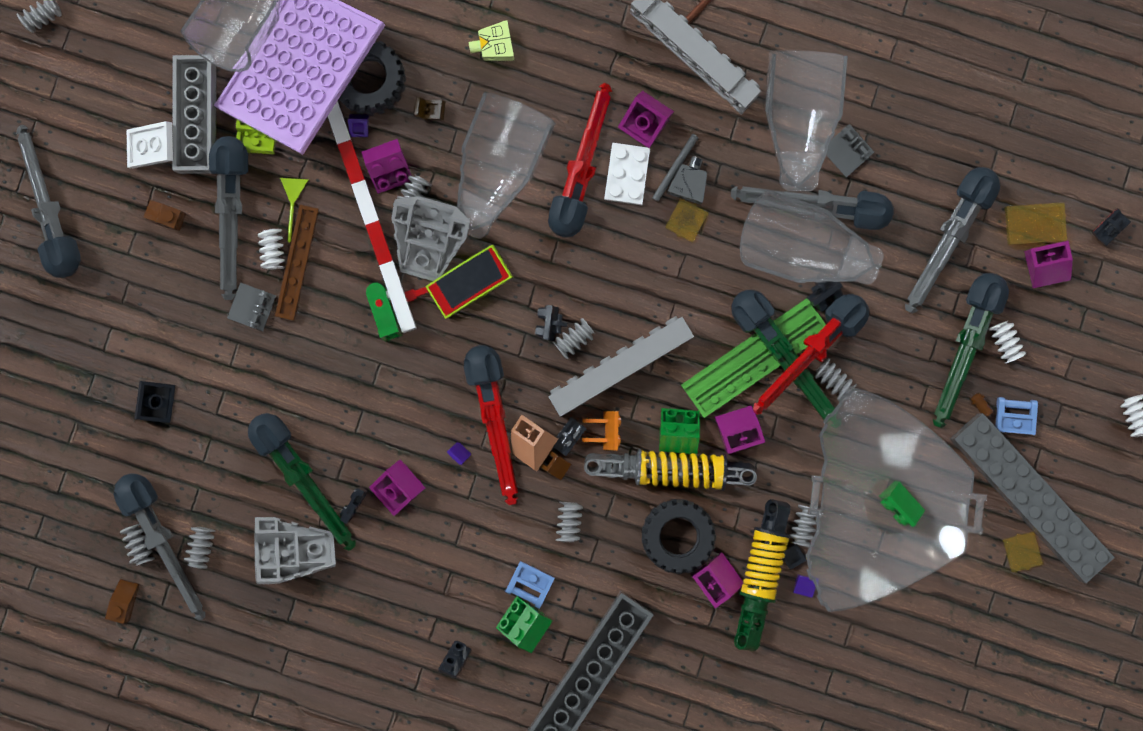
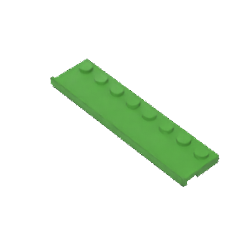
(749, 361)

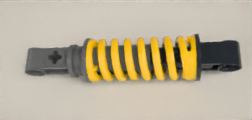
(670, 468)

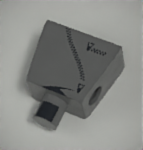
(689, 182)

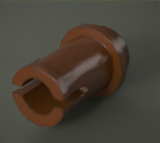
(981, 404)

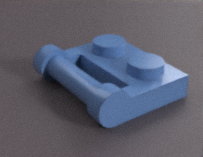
(1016, 422)
(533, 579)

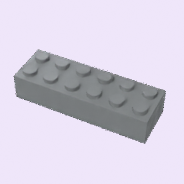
(193, 113)

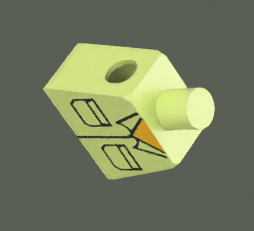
(494, 43)

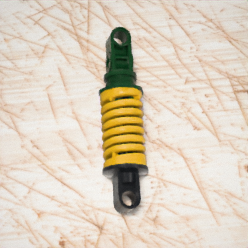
(763, 579)

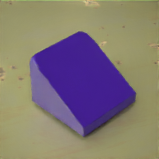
(358, 125)
(459, 453)
(804, 586)

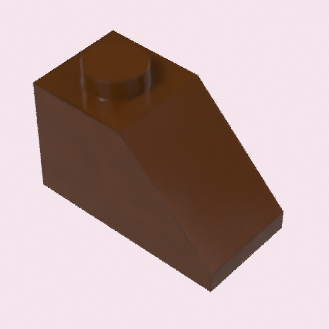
(164, 215)
(555, 465)
(122, 602)

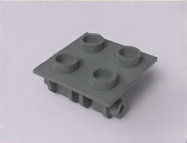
(848, 150)
(251, 307)

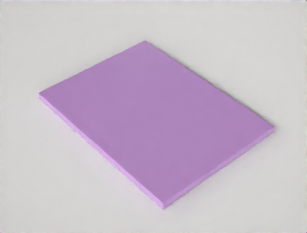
(301, 70)

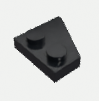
(356, 499)

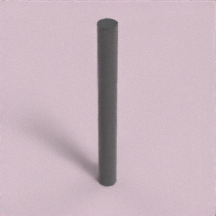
(675, 167)

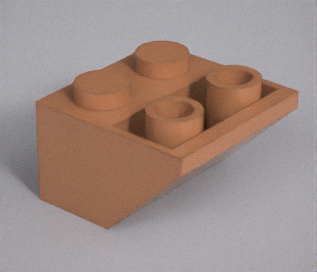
(531, 442)

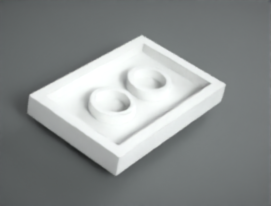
(149, 145)
(627, 173)

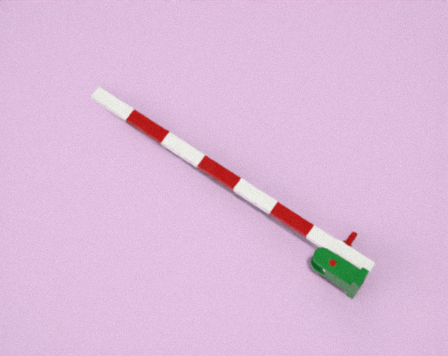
(379, 299)

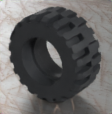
(388, 93)
(678, 562)

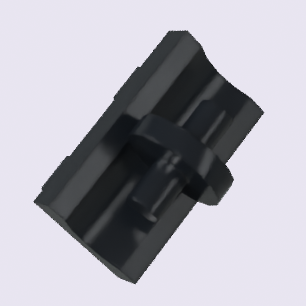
(1111, 227)
(822, 291)
(553, 323)
(569, 436)
(455, 659)

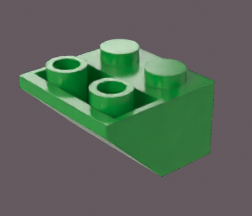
(679, 431)
(902, 504)
(524, 624)

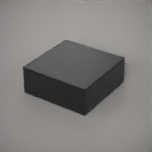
(793, 556)

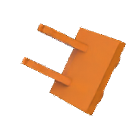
(612, 422)

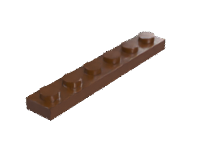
(297, 262)

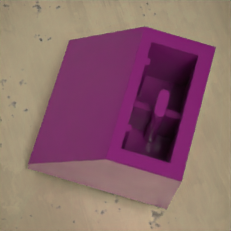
(387, 166)
(1049, 264)
(739, 429)
(718, 580)

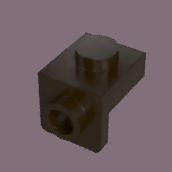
(429, 109)

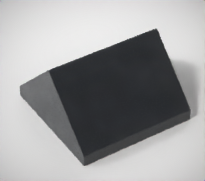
(154, 401)

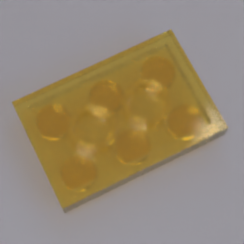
(1036, 223)

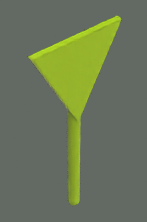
(293, 189)

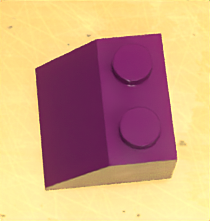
(645, 119)
(397, 487)

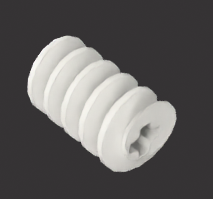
(271, 249)
(1007, 341)
(1135, 411)

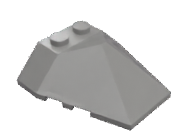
(427, 235)
(290, 551)

